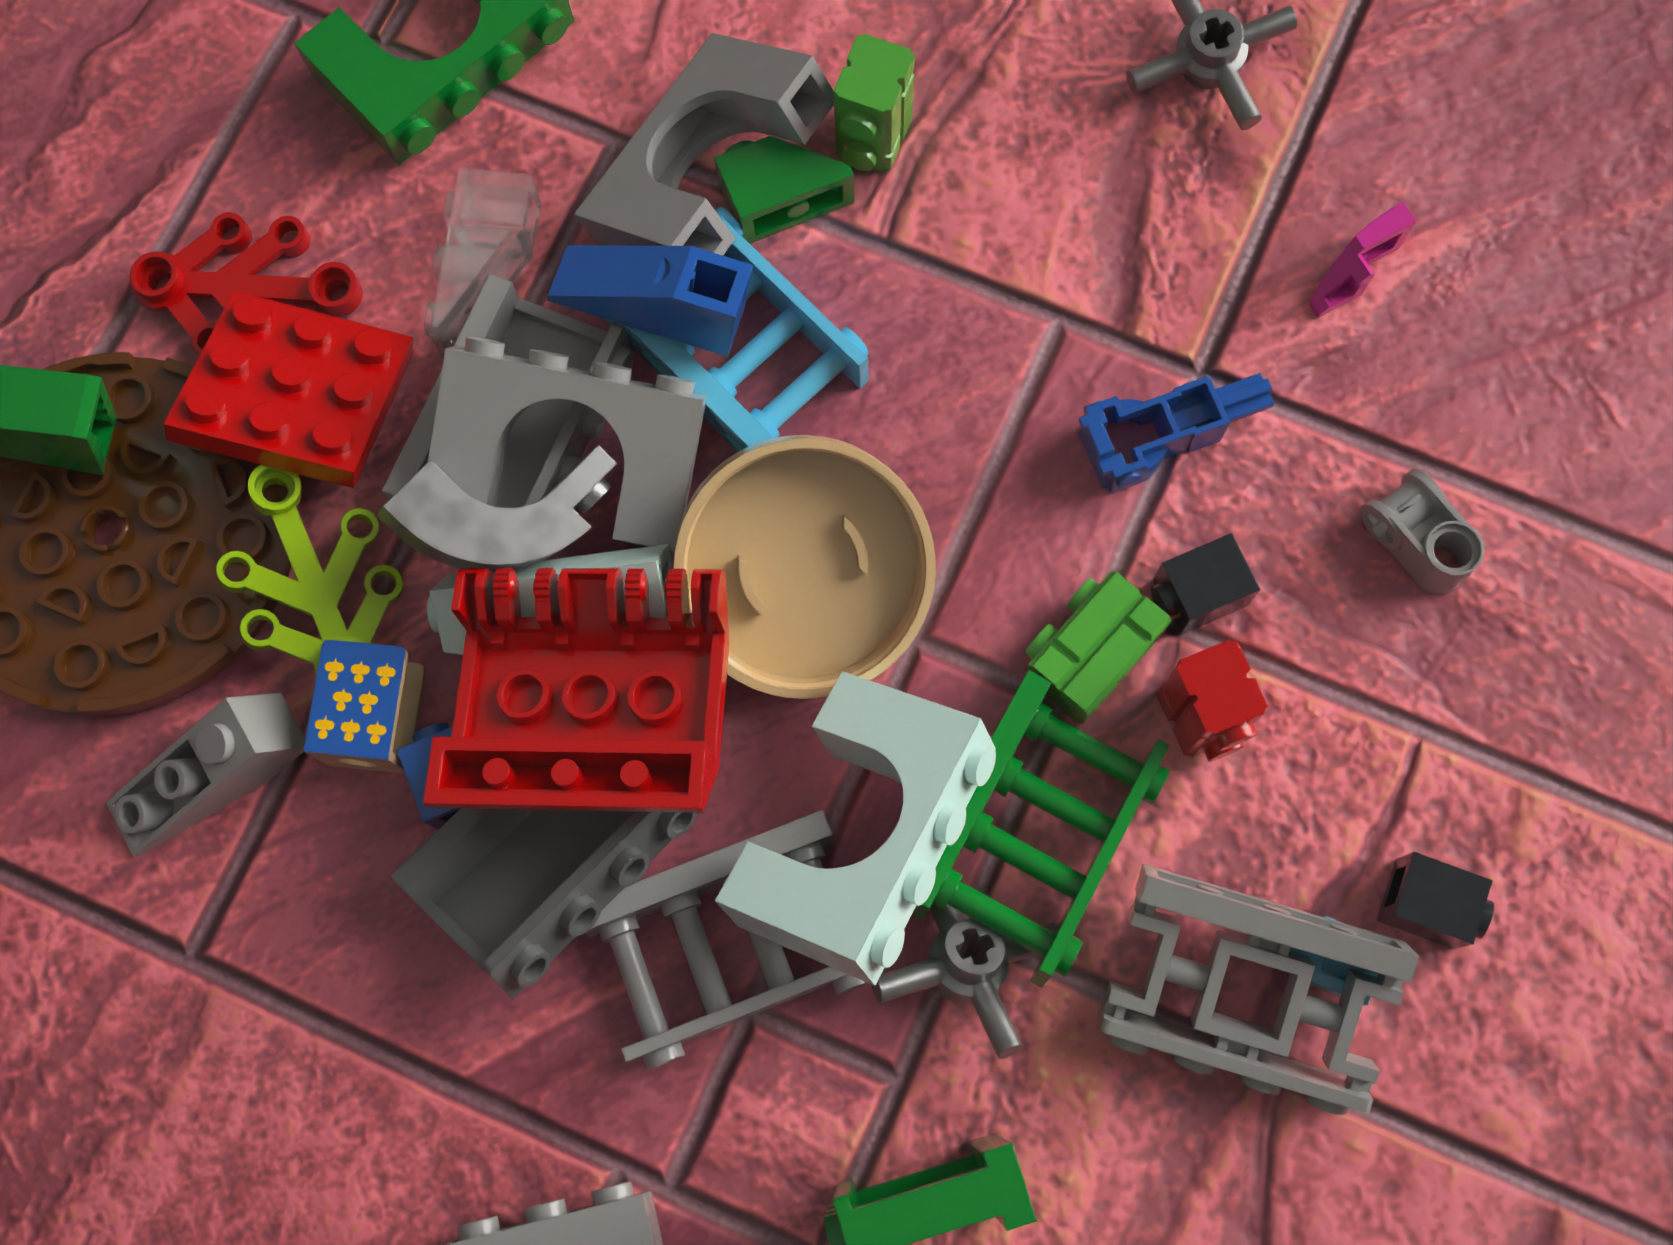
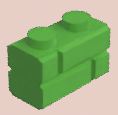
(873, 103)
(1097, 644)

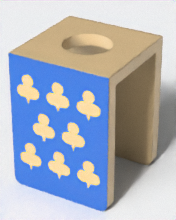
(364, 705)

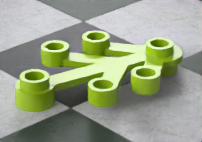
(314, 591)

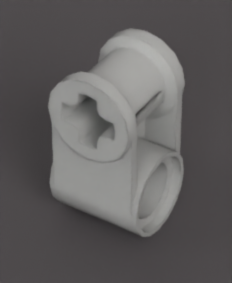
(1421, 528)

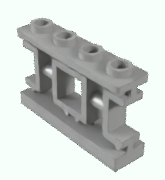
(1268, 937)

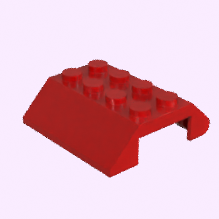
(585, 697)

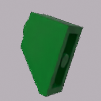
(780, 185)

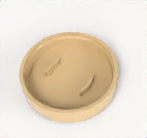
(818, 562)

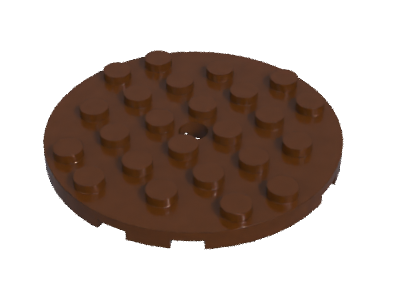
(138, 619)

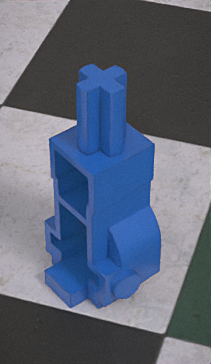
(1183, 419)

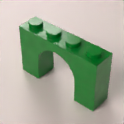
(413, 101)

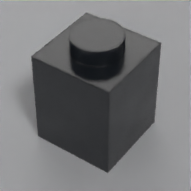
(1204, 584)
(1437, 901)

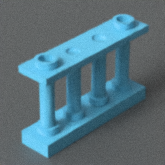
(740, 428)

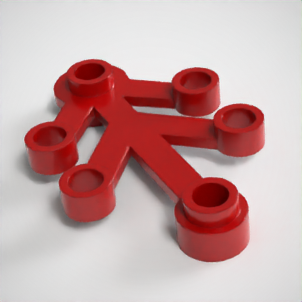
(238, 275)

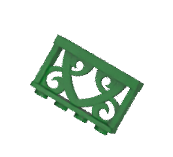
(934, 1199)

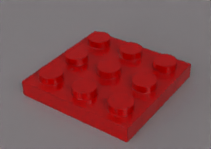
(290, 389)

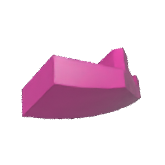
(1351, 270)

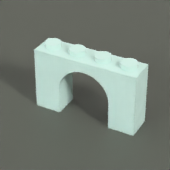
(859, 911)

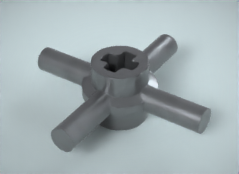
(1213, 53)
(966, 967)

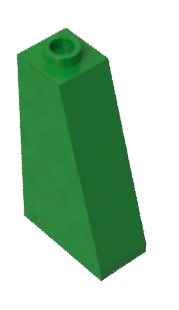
(55, 418)

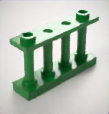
(1033, 719)

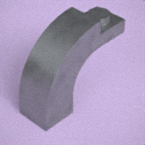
(466, 533)

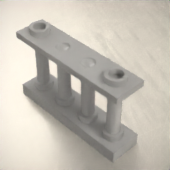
(678, 897)

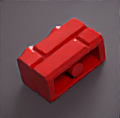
(1212, 701)

